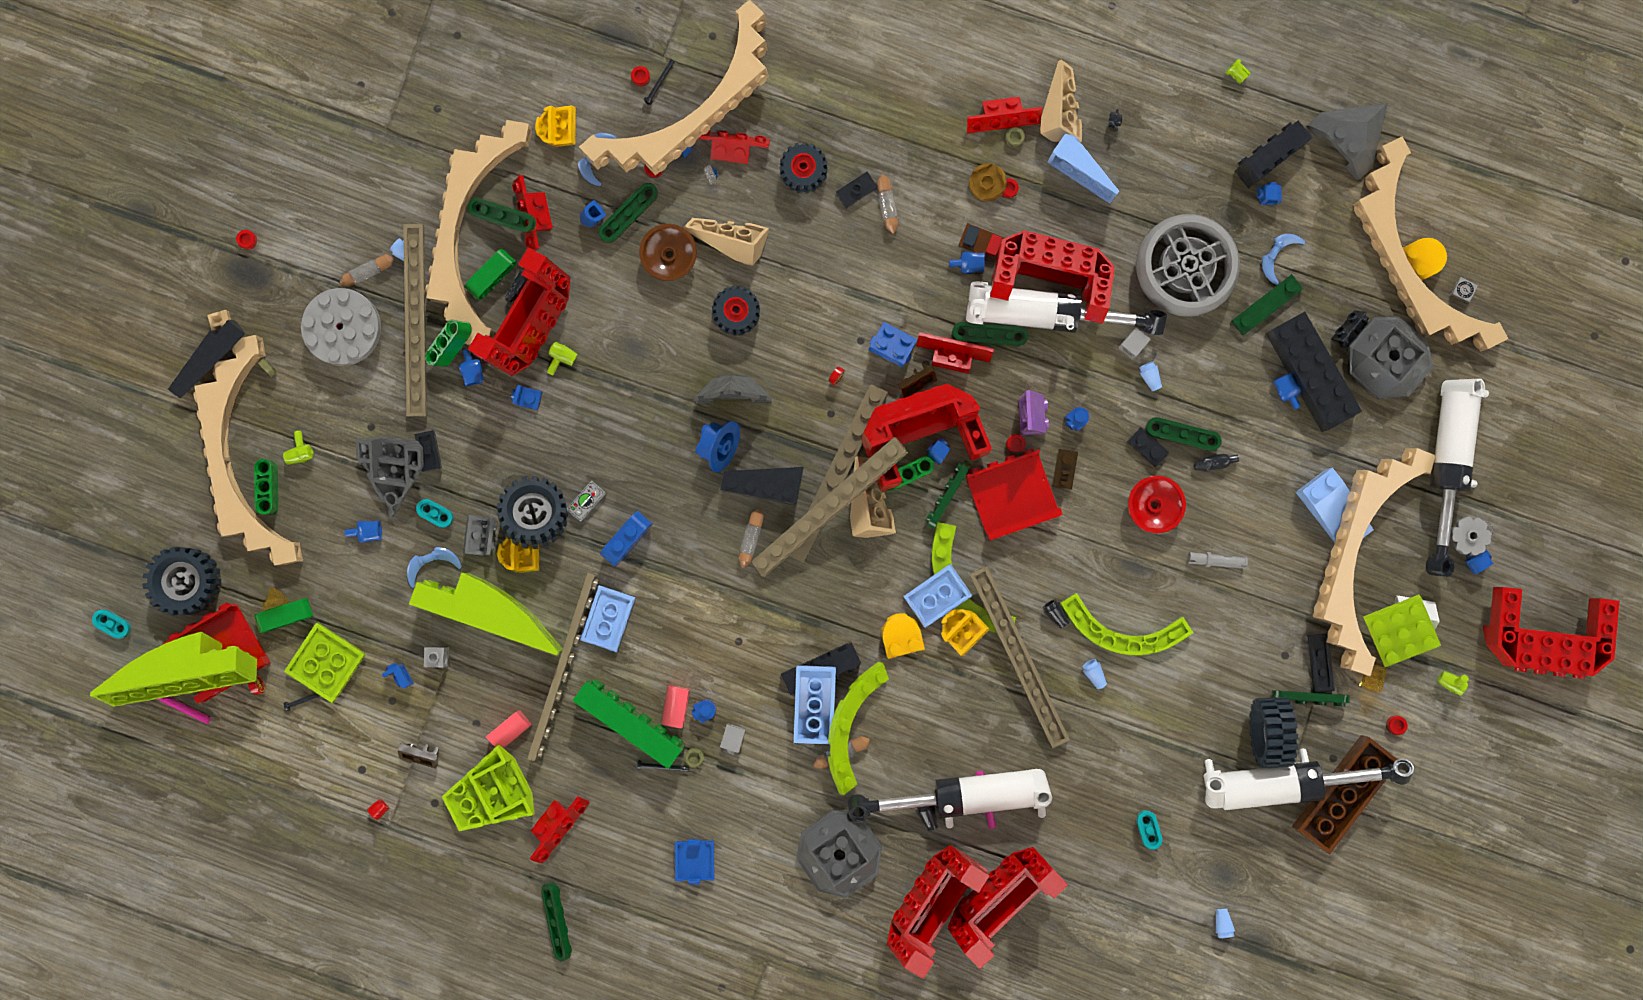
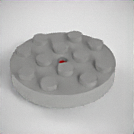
(341, 327)

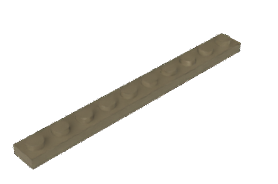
(415, 320)
(844, 457)
(829, 506)
(1019, 656)
(561, 676)

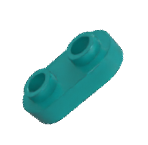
(435, 514)
(112, 624)
(1148, 829)

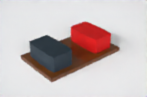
(981, 241)

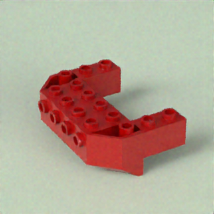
(1055, 262)
(529, 318)
(922, 416)
(1551, 650)
(1001, 898)
(930, 905)

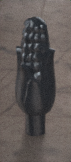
(516, 287)
(1214, 462)

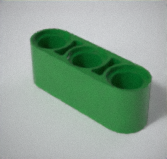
(490, 274)
(448, 343)
(916, 471)
(260, 479)
(283, 615)

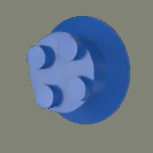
(718, 444)

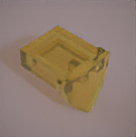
(274, 599)
(1376, 680)

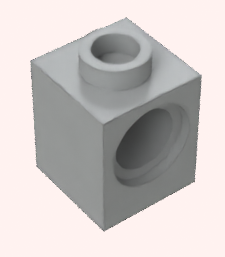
(1134, 342)
(436, 656)
(732, 739)

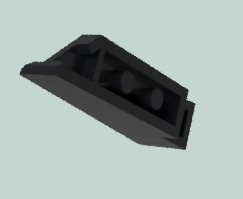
(207, 354)

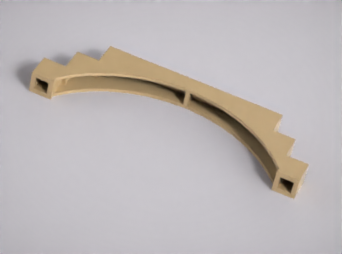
(662, 147)
(466, 174)
(1422, 305)
(215, 408)
(1336, 593)

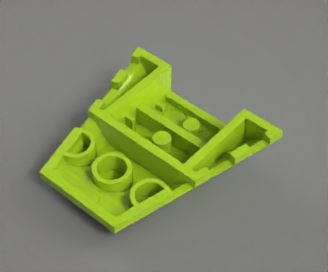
(490, 793)

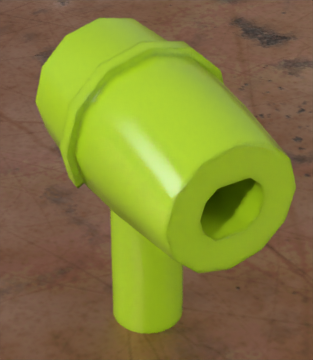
(560, 354)
(300, 453)
(1453, 683)

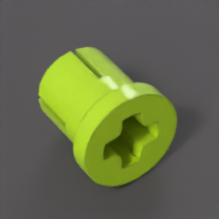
(1238, 71)

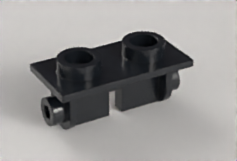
(1355, 322)

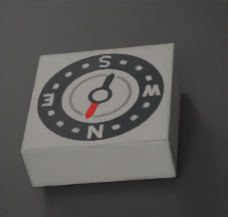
(1463, 290)

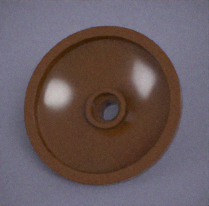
(667, 239)

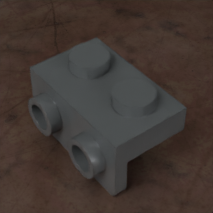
(479, 535)

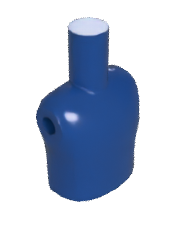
(969, 263)
(471, 370)
(1288, 389)
(366, 531)

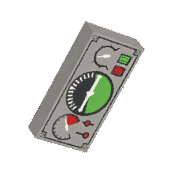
(586, 501)

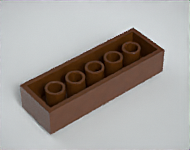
(1329, 820)

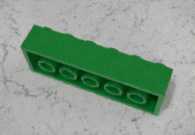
(629, 723)

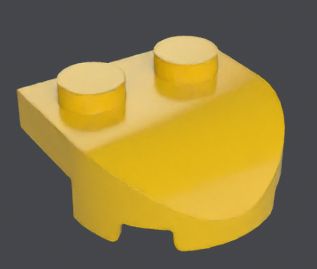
(557, 126)
(1426, 257)
(518, 558)
(962, 629)
(901, 635)

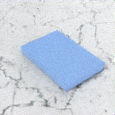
(937, 595)
(607, 618)

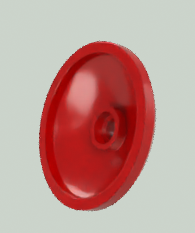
(1169, 501)

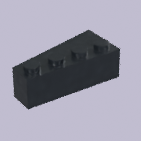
(1273, 153)
(771, 484)
(842, 658)

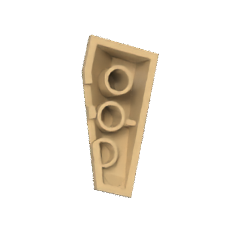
(1060, 107)
(737, 242)
(869, 512)

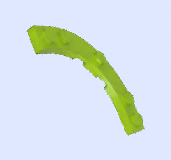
(941, 558)
(1122, 643)
(842, 722)

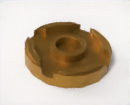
(987, 182)

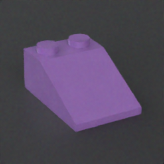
(1032, 413)

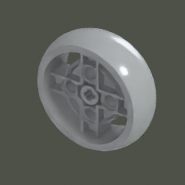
(1173, 233)

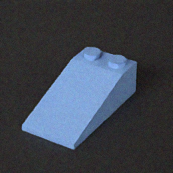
(1076, 162)
(1327, 500)
(814, 703)

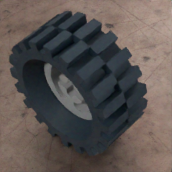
(520, 496)
(167, 589)
(1273, 732)

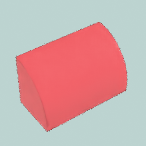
(675, 706)
(509, 730)

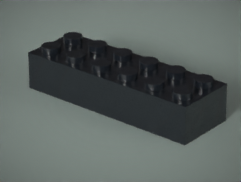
(1314, 372)

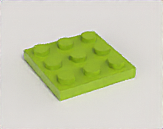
(1402, 630)
(325, 662)

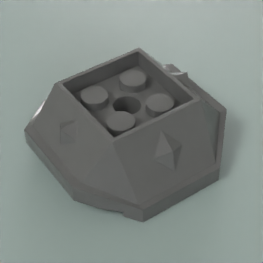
(1373, 368)
(837, 832)

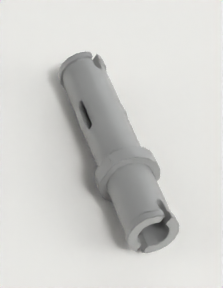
(1217, 560)

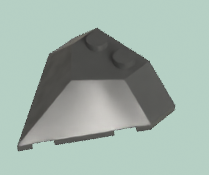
(1353, 133)
(732, 388)
(390, 466)

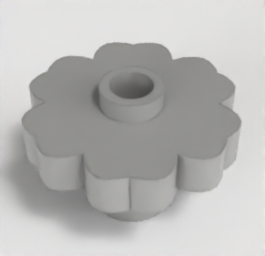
(1470, 536)

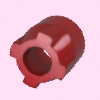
(378, 809)

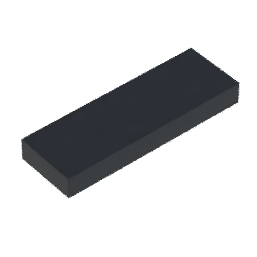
(1320, 663)

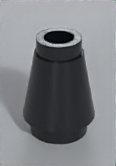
(1056, 613)
(928, 817)

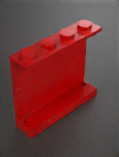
(1012, 494)
(230, 629)

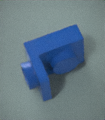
(526, 397)
(401, 674)

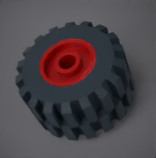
(803, 167)
(736, 310)

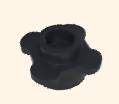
(1115, 120)

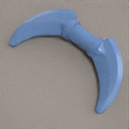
(584, 164)
(1268, 260)
(438, 553)

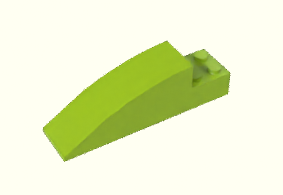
(486, 608)
(178, 668)

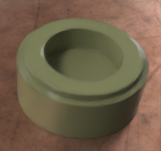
(1015, 137)
(267, 367)
(694, 757)

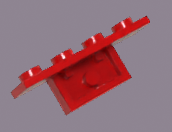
(1002, 115)
(733, 147)
(535, 205)
(953, 353)
(554, 825)

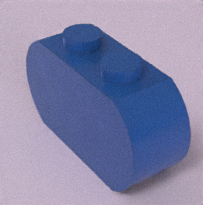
(626, 538)

